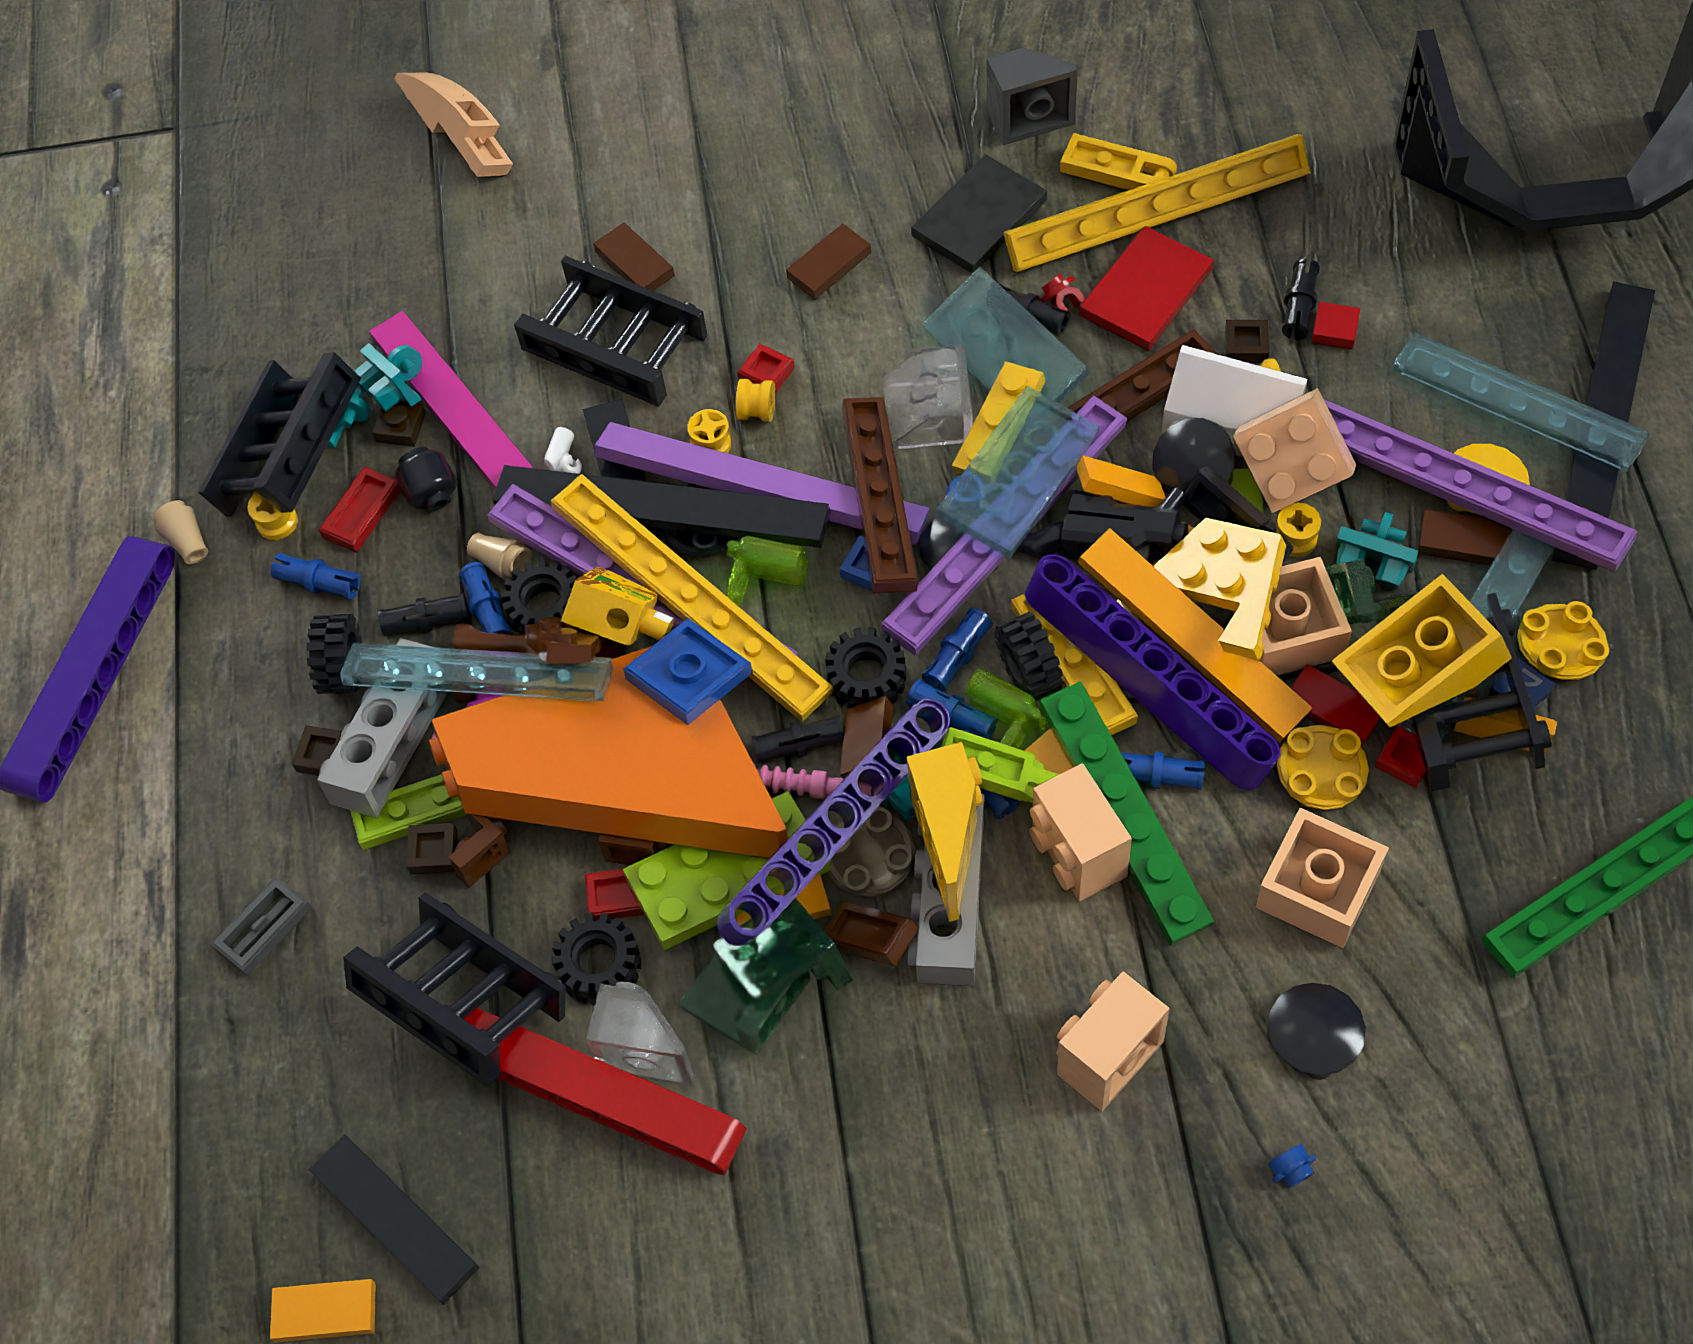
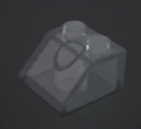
(929, 399)
(636, 1036)

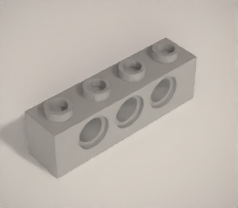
(378, 745)
(950, 957)

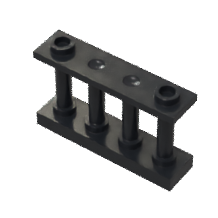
(611, 364)
(300, 444)
(1535, 734)
(444, 1025)

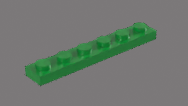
(1152, 857)
(1594, 892)

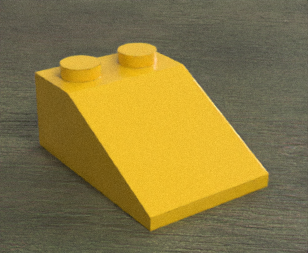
(1423, 654)
(945, 802)

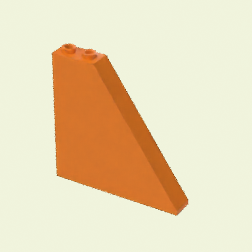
(609, 769)

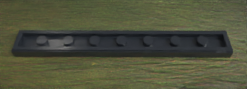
(1611, 392)
(688, 507)

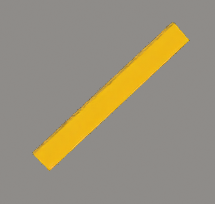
(1156, 202)
(691, 595)

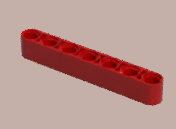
(616, 1098)

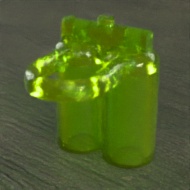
(765, 561)
(1005, 703)

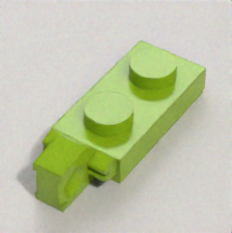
(1002, 767)

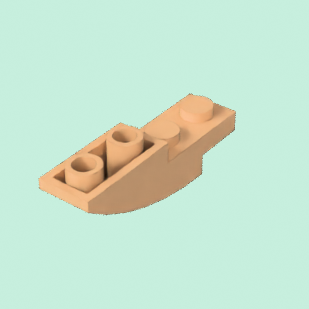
(462, 116)

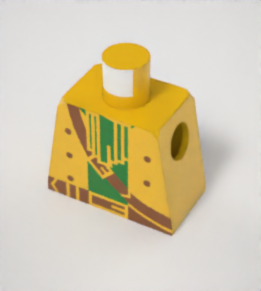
(615, 608)

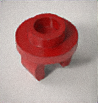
(1058, 289)

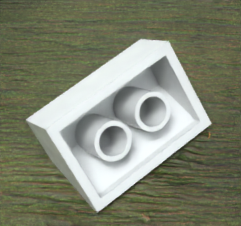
(1226, 390)

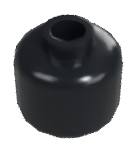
(425, 479)

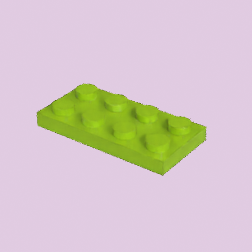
(690, 886)

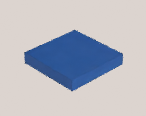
(687, 671)

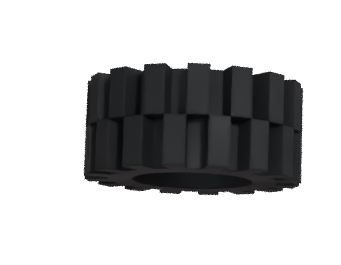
(531, 583)
(862, 648)
(328, 649)
(1028, 655)
(584, 936)

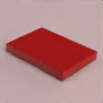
(1146, 288)

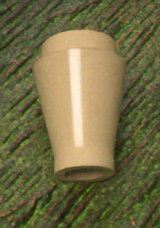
(180, 529)
(499, 554)

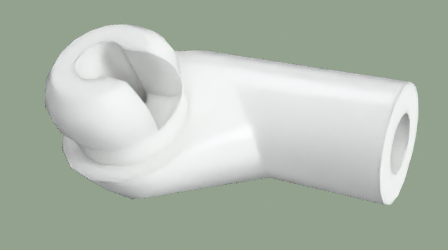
(558, 456)

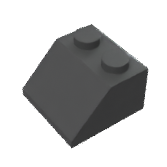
(1030, 94)

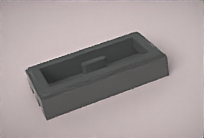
(266, 930)

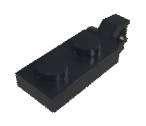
(1215, 499)

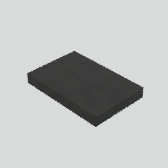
(976, 211)

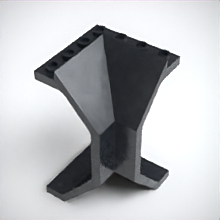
(1446, 157)

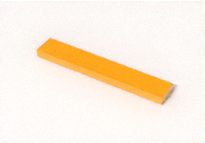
(1193, 635)

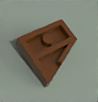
(562, 643)

